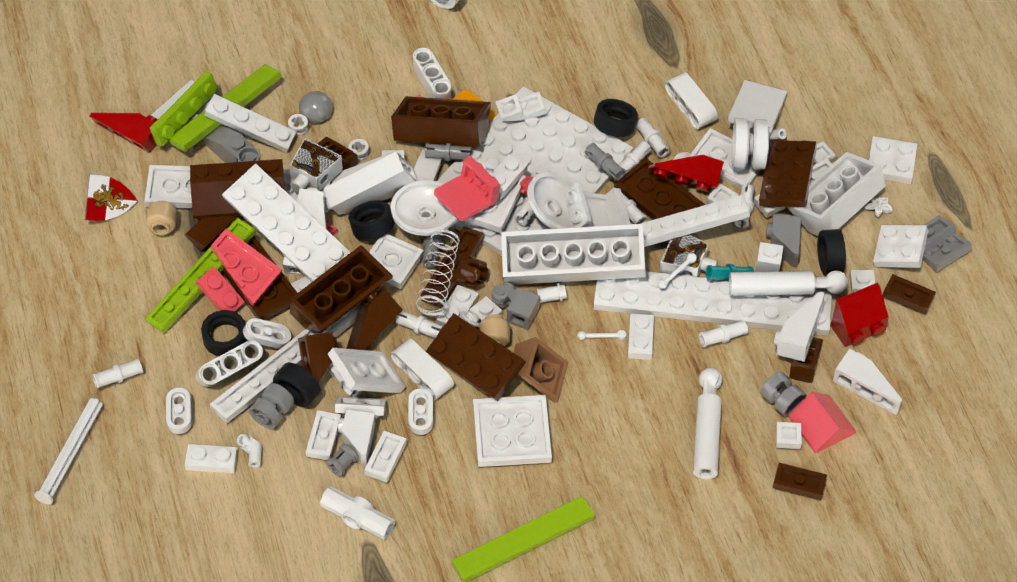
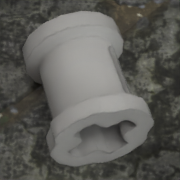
(341, 460)

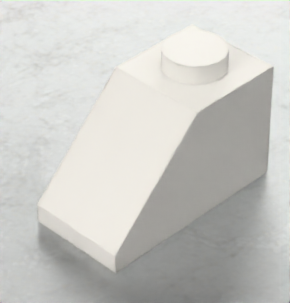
(358, 433)

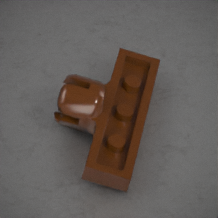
(466, 268)

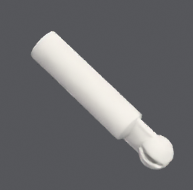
(784, 283)
(708, 425)

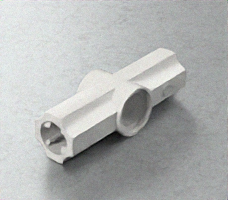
(357, 513)

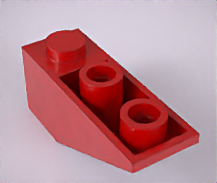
(696, 170)

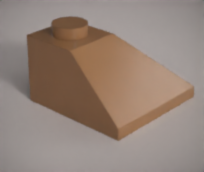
(543, 367)

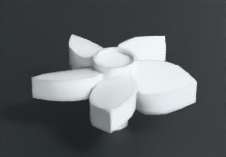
(880, 205)

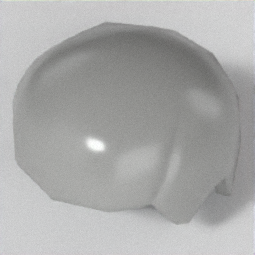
(316, 107)

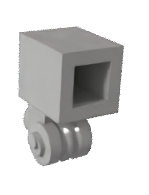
(522, 304)

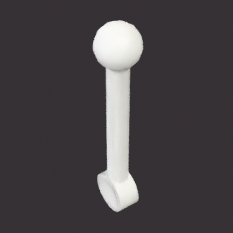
(691, 258)
(620, 335)

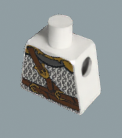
(314, 166)
(677, 254)

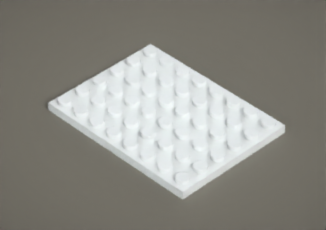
(547, 144)

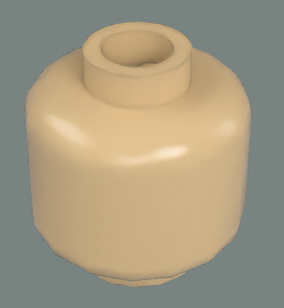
(161, 217)
(496, 328)

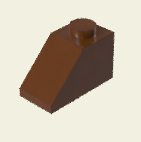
(315, 351)

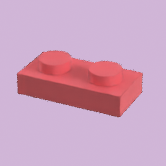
(219, 291)

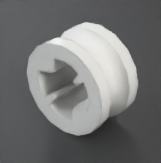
(301, 119)
(363, 145)

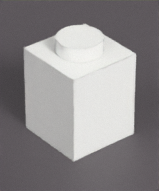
(769, 257)

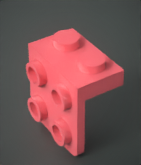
(470, 191)

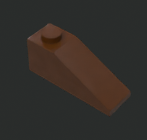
(372, 319)

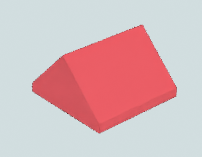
(821, 421)

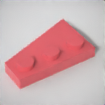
(245, 265)

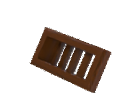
(350, 158)
(806, 370)

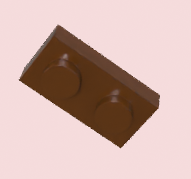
(909, 294)
(799, 481)

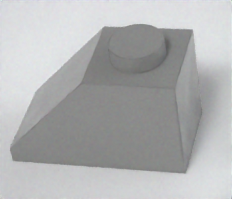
(786, 232)

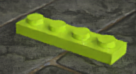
(183, 108)

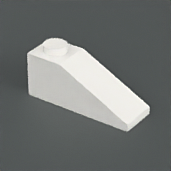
(799, 330)
(864, 379)

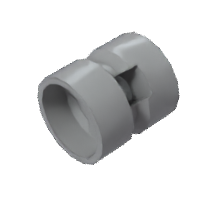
(779, 390)
(271, 406)

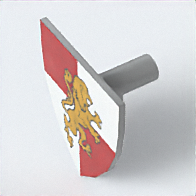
(107, 198)

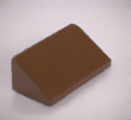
(207, 230)

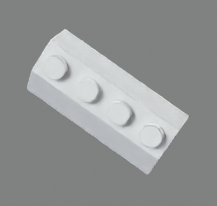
(840, 193)

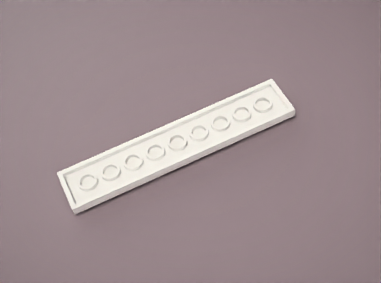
(702, 301)

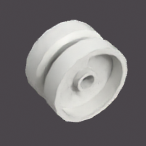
(753, 144)

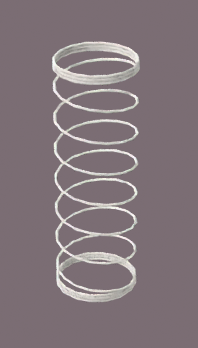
(433, 297)

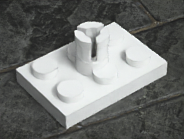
(365, 371)

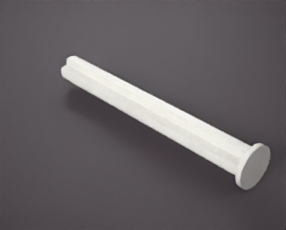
(68, 452)

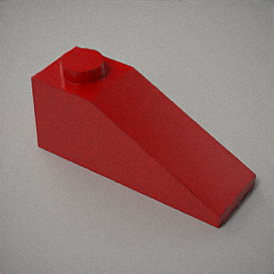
(129, 126)

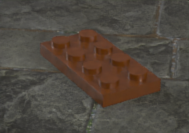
(788, 173)
(654, 194)
(275, 298)
(475, 357)

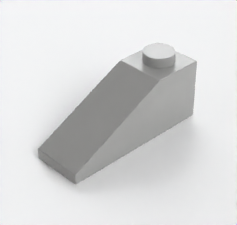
(225, 143)

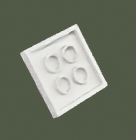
(512, 431)

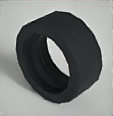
(613, 126)
(374, 229)
(831, 251)
(220, 318)
(298, 383)

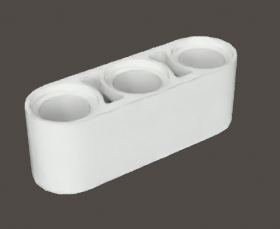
(431, 74)
(691, 100)
(240, 362)
(422, 368)

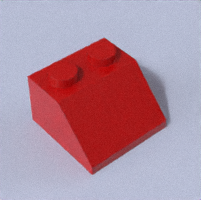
(860, 315)

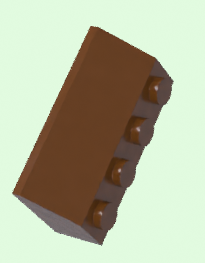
(441, 121)
(212, 180)
(338, 290)

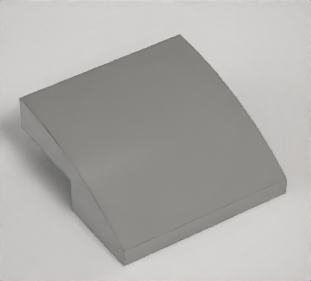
(943, 244)

